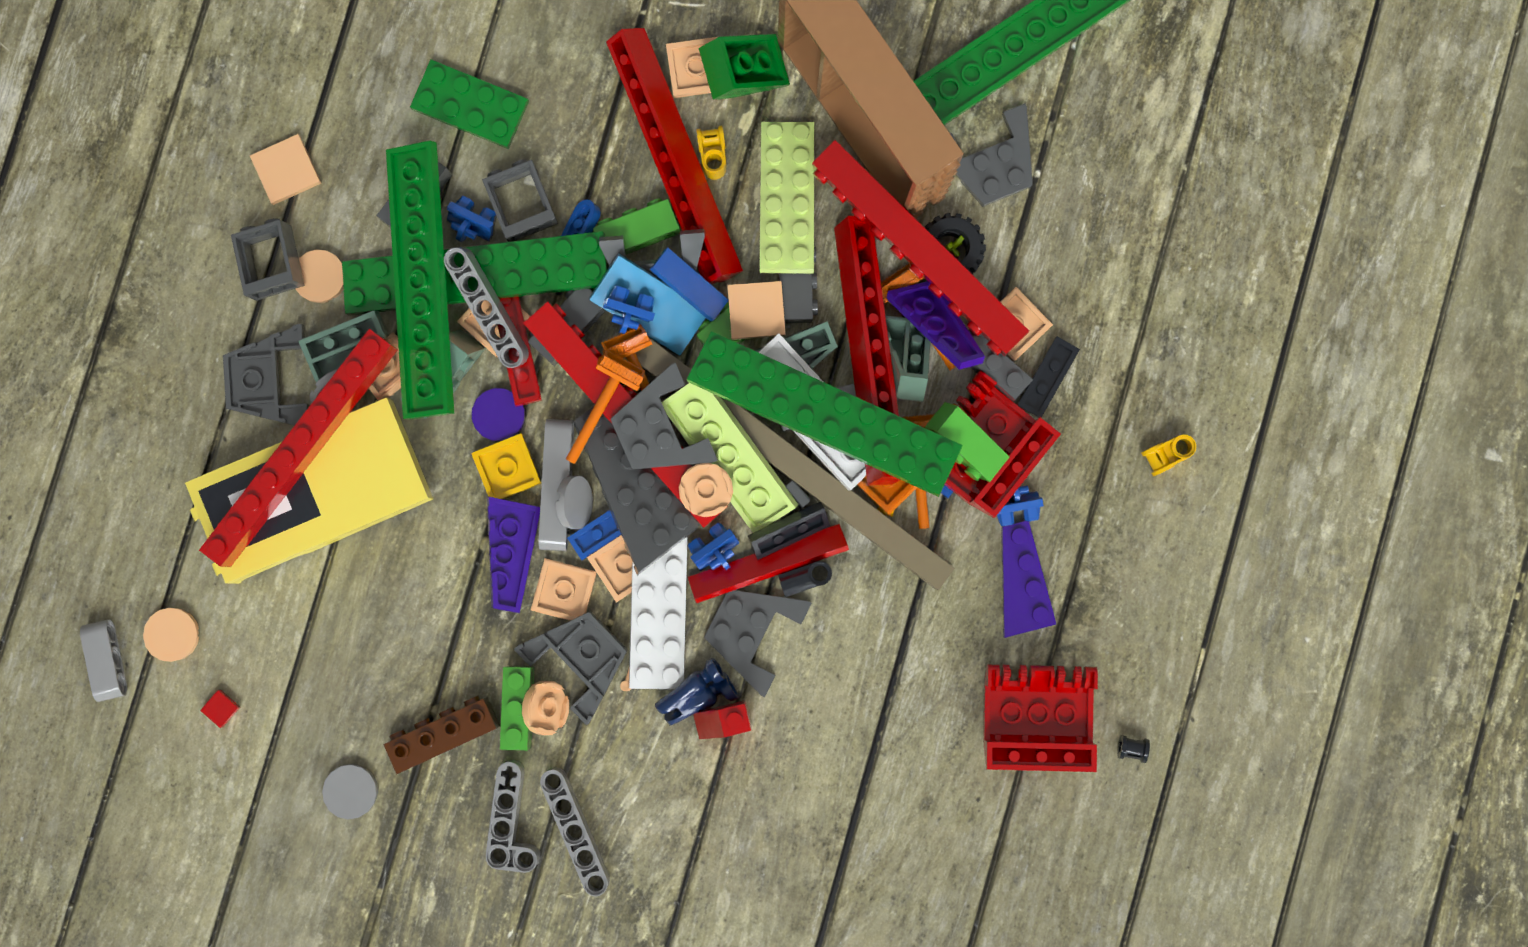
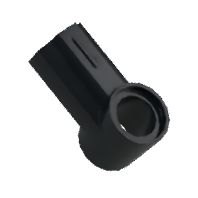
(802, 578)

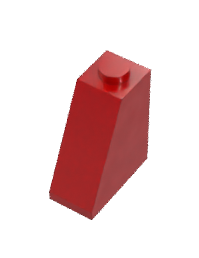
(723, 721)

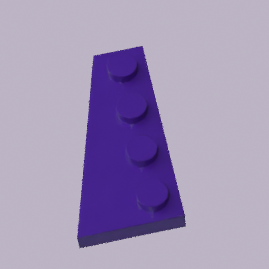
(937, 324)
(511, 543)
(1024, 587)

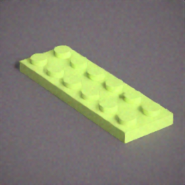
(787, 198)
(757, 489)

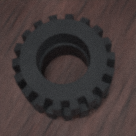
(957, 226)

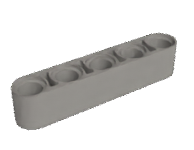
(475, 299)
(557, 444)
(575, 845)

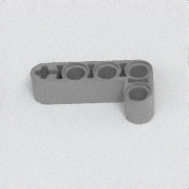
(510, 815)

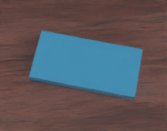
(674, 317)

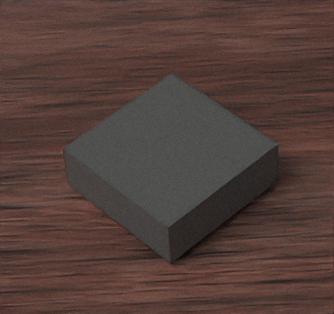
(798, 494)

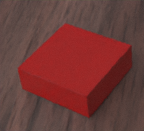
(220, 708)

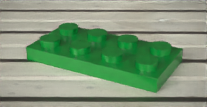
(469, 104)

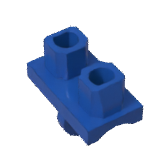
(468, 223)
(641, 311)
(1021, 500)
(715, 552)

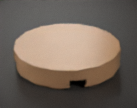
(321, 276)
(705, 489)
(171, 634)
(545, 708)

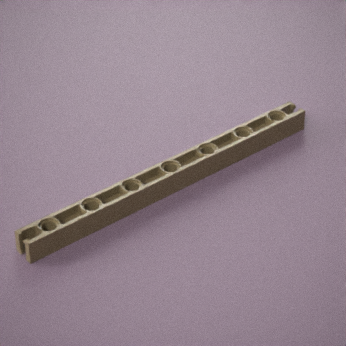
(821, 484)

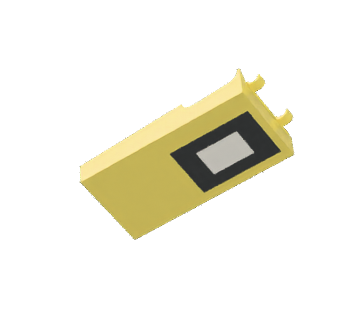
(352, 484)

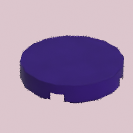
(496, 415)

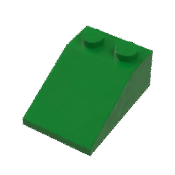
(743, 65)

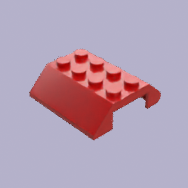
(1014, 432)
(1039, 719)

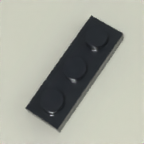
(1048, 377)
(788, 530)

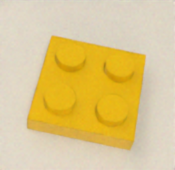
(506, 467)

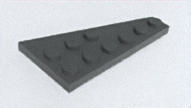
(638, 499)

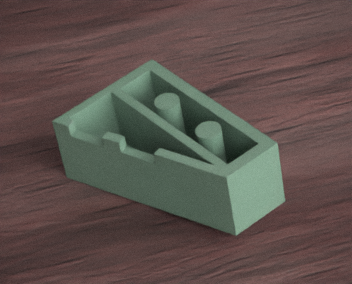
(812, 343)
(332, 346)
(464, 354)
(909, 358)

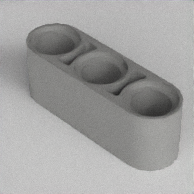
(103, 660)

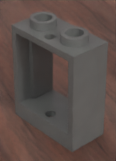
(529, 225)
(275, 284)

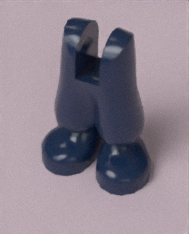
(696, 693)

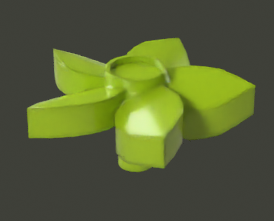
(951, 247)

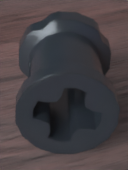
(1133, 749)

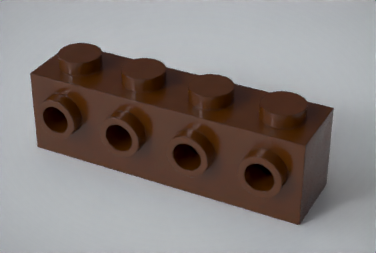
(441, 735)

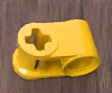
(712, 147)
(1165, 456)

